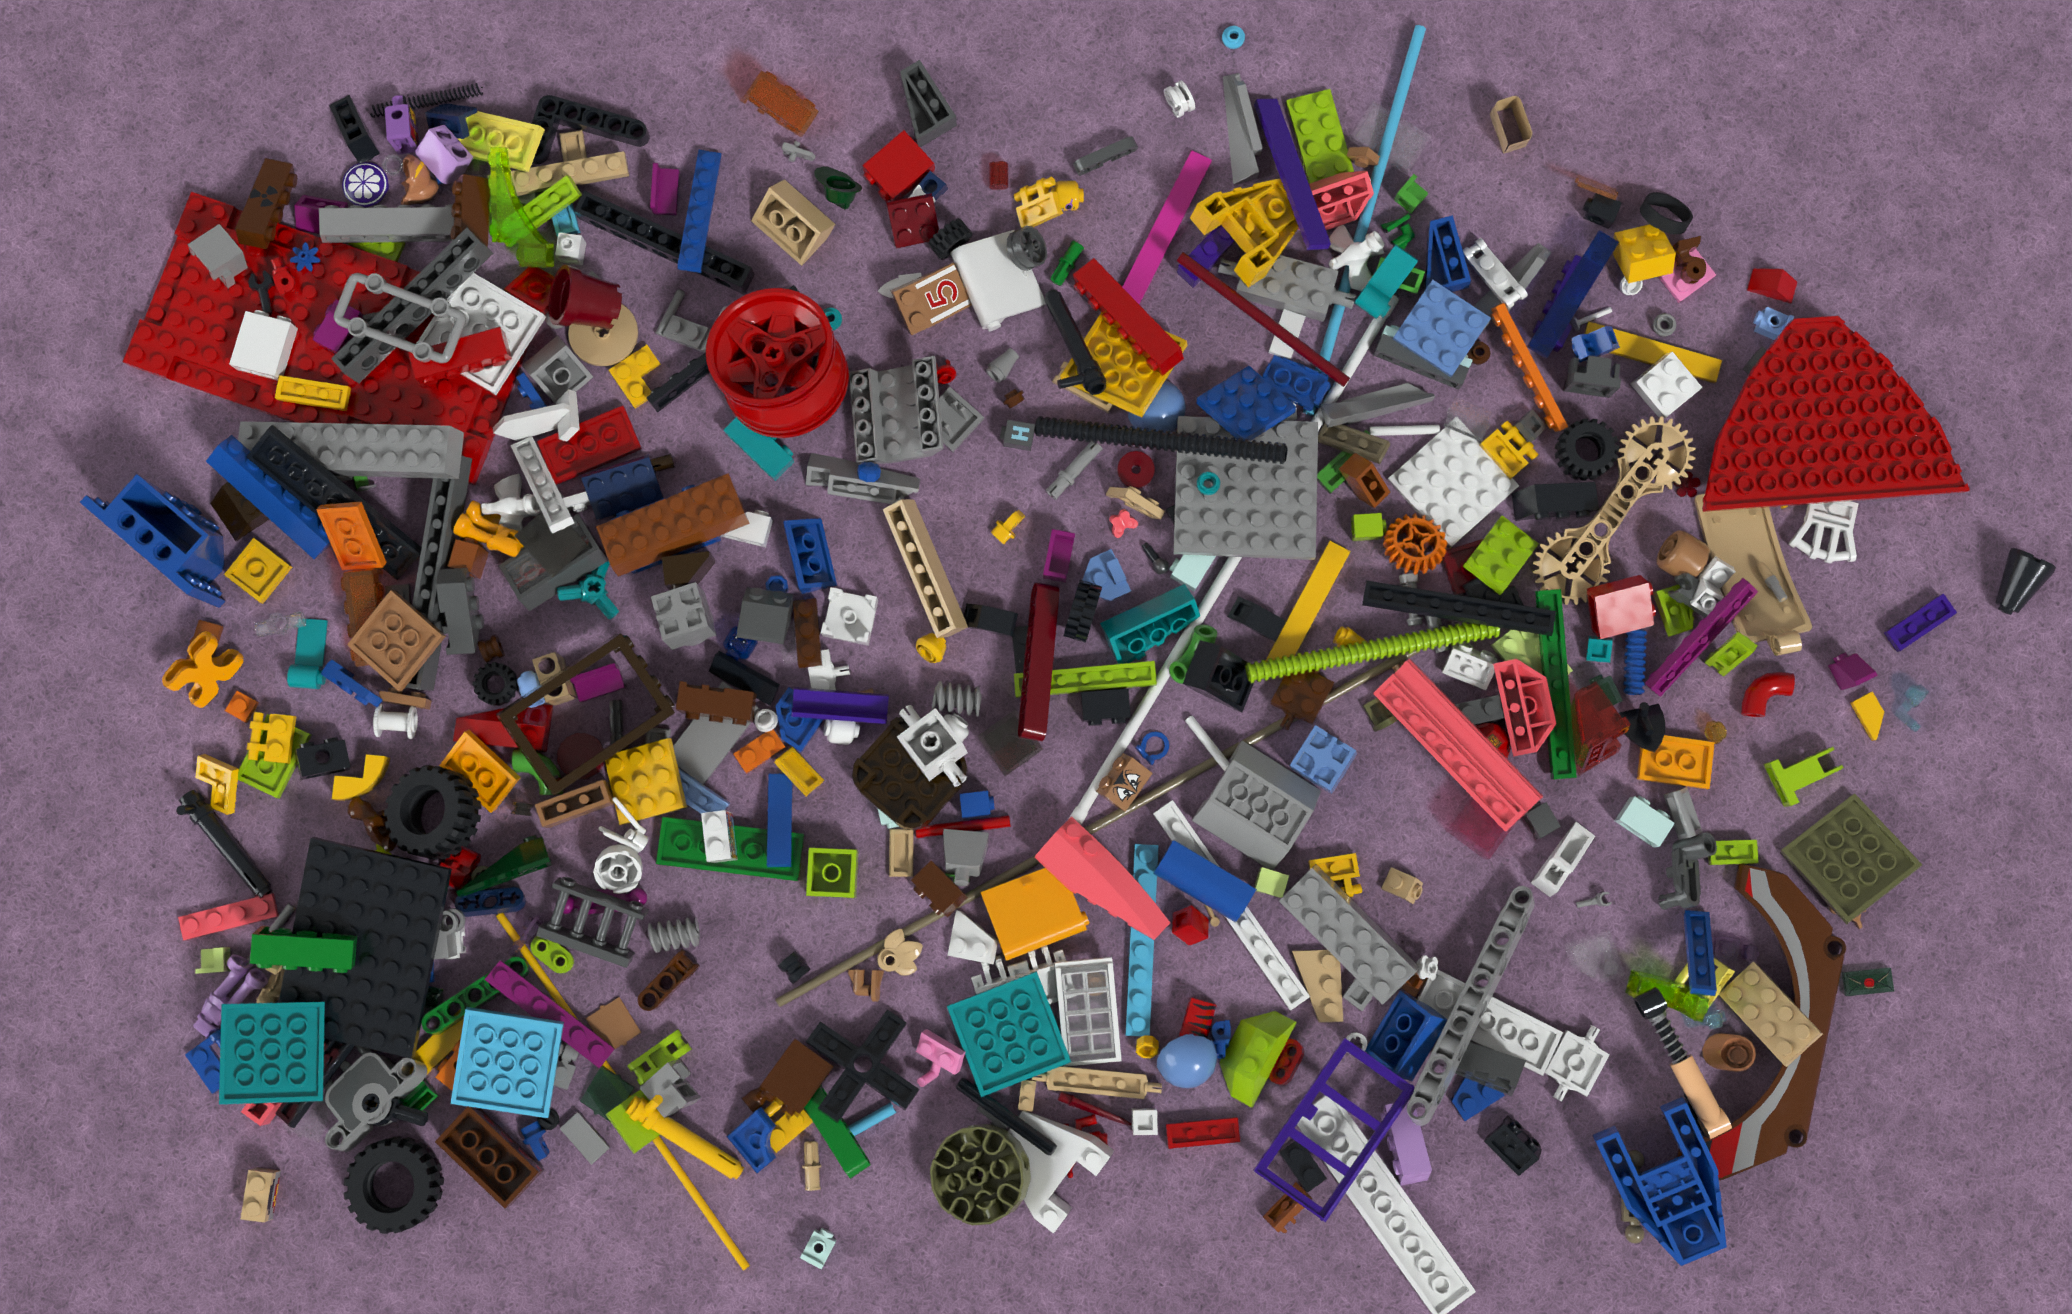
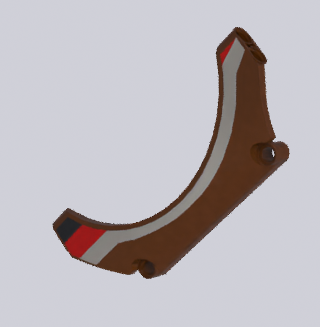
(1815, 975)

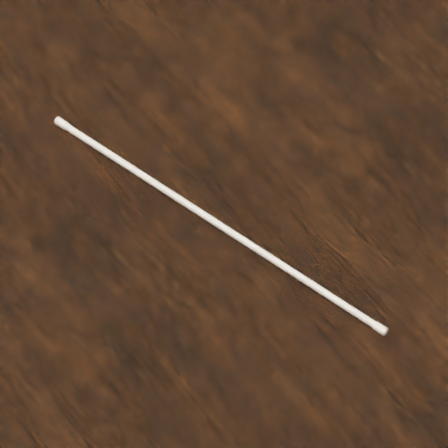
(1081, 811)

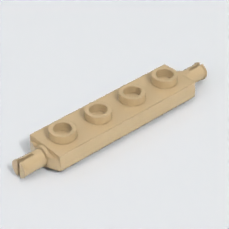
(1098, 1082)

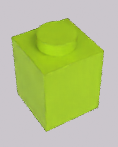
(1368, 526)

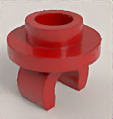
(945, 373)

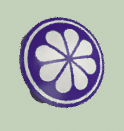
(365, 184)

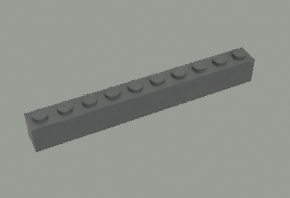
(444, 509)

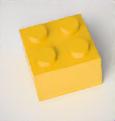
(1643, 253)

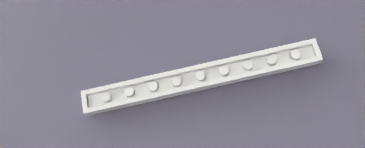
(1247, 926)

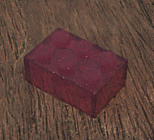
(1477, 830)

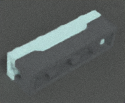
(1397, 354)

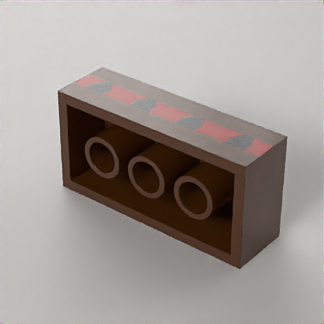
(489, 1155)

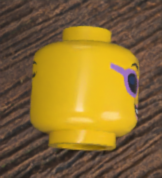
(1069, 194)

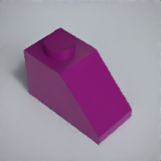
(1850, 670)

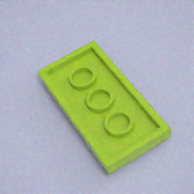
(1319, 135)

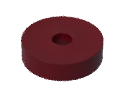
(1132, 459)

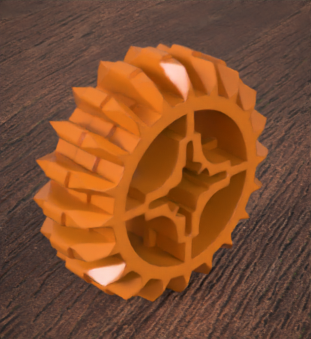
(1411, 555)

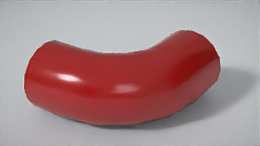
(1763, 688)

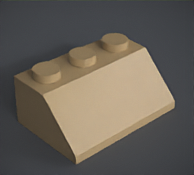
(792, 221)

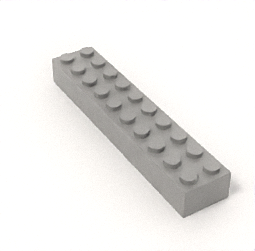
(371, 448)

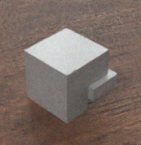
(219, 255)
(673, 1087)

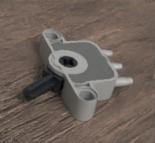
(362, 1086)

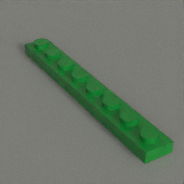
(1555, 669)

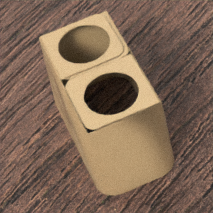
(1515, 103)
(560, 664)

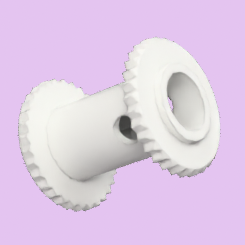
(395, 721)

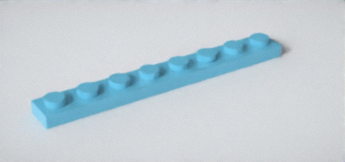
(1141, 949)

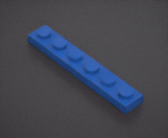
(699, 211)

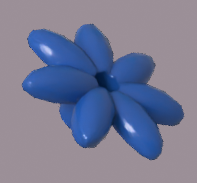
(305, 261)

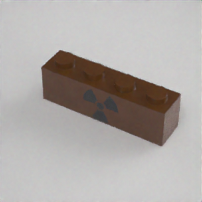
(266, 203)

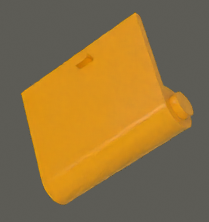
(1032, 913)

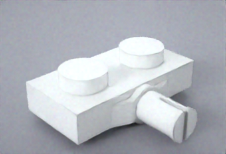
(825, 676)

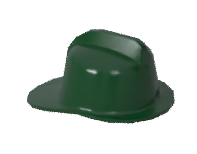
(838, 186)

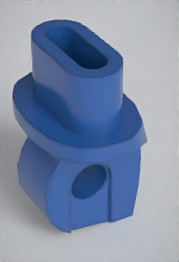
(1221, 1041)
(533, 1136)

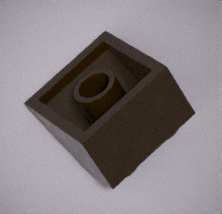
(236, 511)
(686, 568)

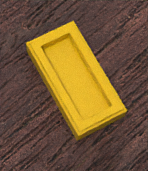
(799, 771)

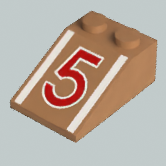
(931, 298)

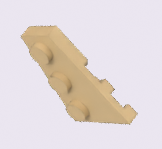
(1323, 983)

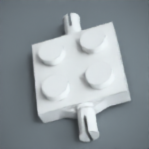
(1576, 1063)

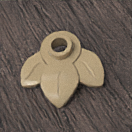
(902, 951)

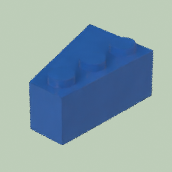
(1445, 256)

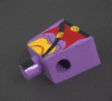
(401, 126)

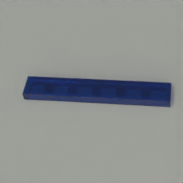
(1572, 294)

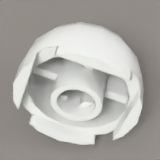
(618, 868)

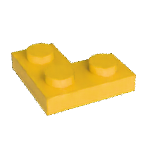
(630, 373)
(223, 781)

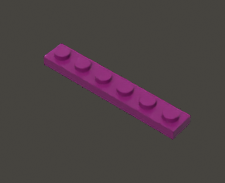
(1701, 637)
(541, 1006)

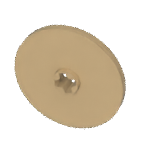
(607, 349)

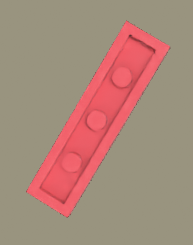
(228, 916)

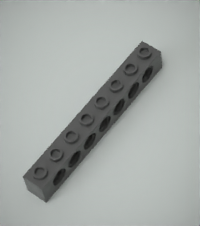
(401, 316)

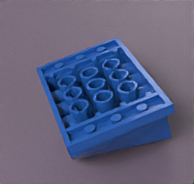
(167, 535)

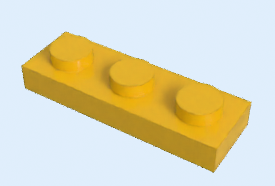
(312, 393)

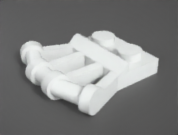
(1834, 516)

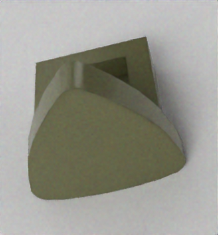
(1379, 714)

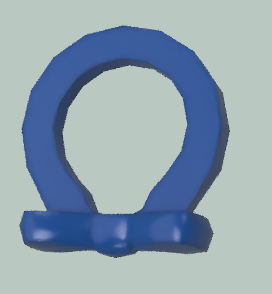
(1141, 749)

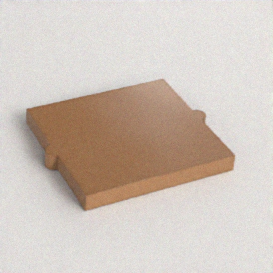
(614, 1023)

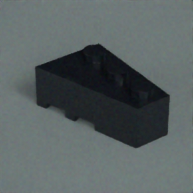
(1555, 500)

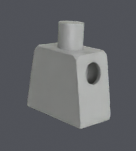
(964, 853)

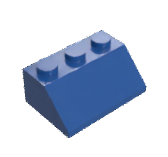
(1406, 1035)

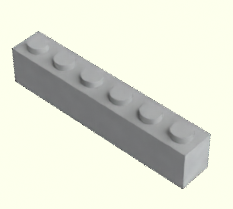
(385, 224)

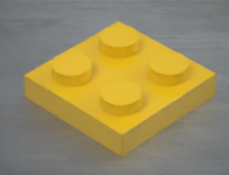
(258, 570)

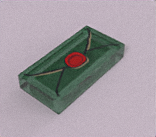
(1867, 981)

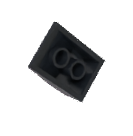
(1219, 675)

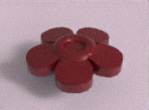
(1687, 485)

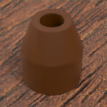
(754, 1099)

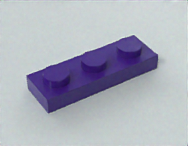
(1920, 622)

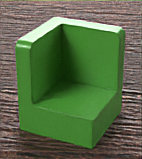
(1410, 195)

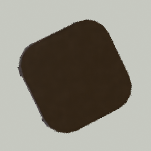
(897, 785)

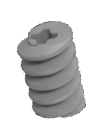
(957, 698)
(674, 935)

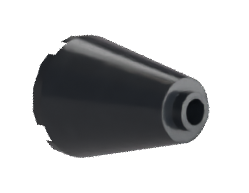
(2021, 580)

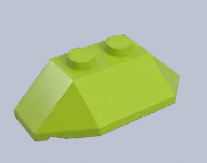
(1254, 1053)

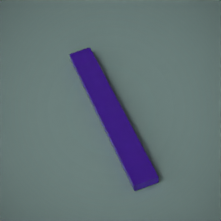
(1292, 174)

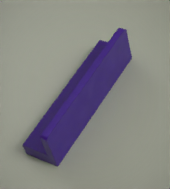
(840, 705)

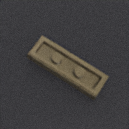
(1354, 441)

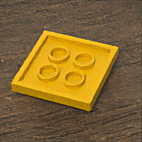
(646, 780)

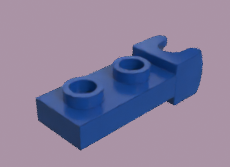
(343, 679)

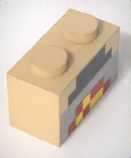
(260, 1194)

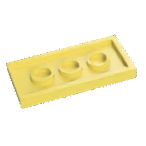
(497, 131)

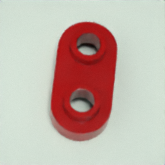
(1287, 1062)

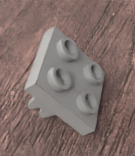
(957, 419)

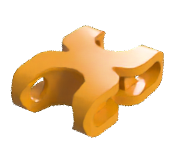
(202, 669)

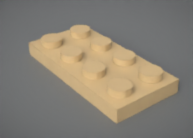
(1770, 1014)

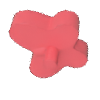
(1121, 522)

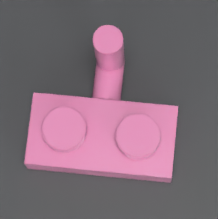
(941, 1053)

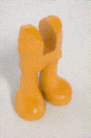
(496, 536)

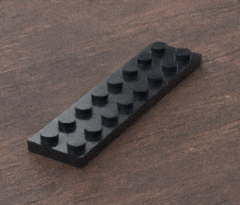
(317, 486)

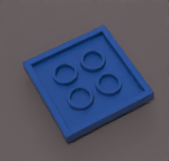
(1246, 404)

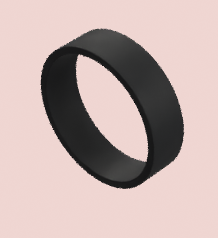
(1661, 222)

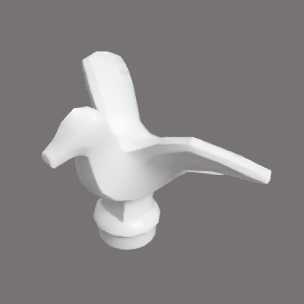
(1355, 255)
(511, 506)

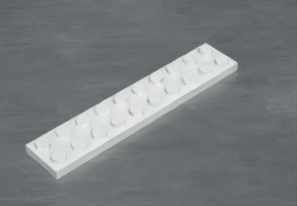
(1389, 1211)

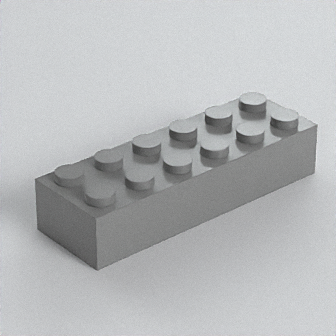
(1349, 934)

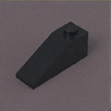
(354, 130)

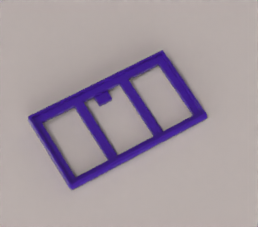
(1308, 1110)

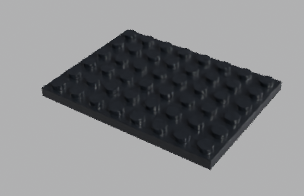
(397, 918)

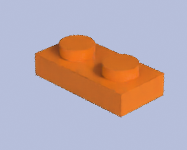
(759, 750)

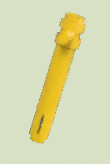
(650, 1118)

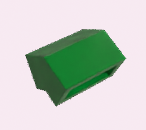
(420, 1096)

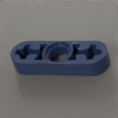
(507, 893)

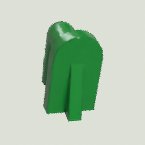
(1408, 233)

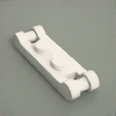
(1494, 273)

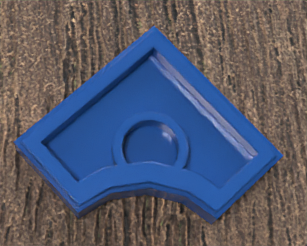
(753, 1139)

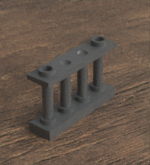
(575, 938)

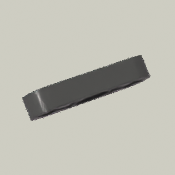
(1111, 152)

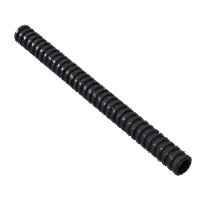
(1160, 439)

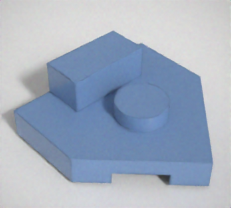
(1107, 572)

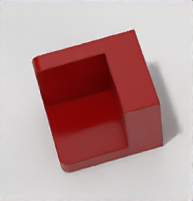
(1190, 925)

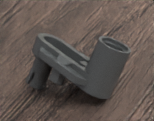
(1686, 870)

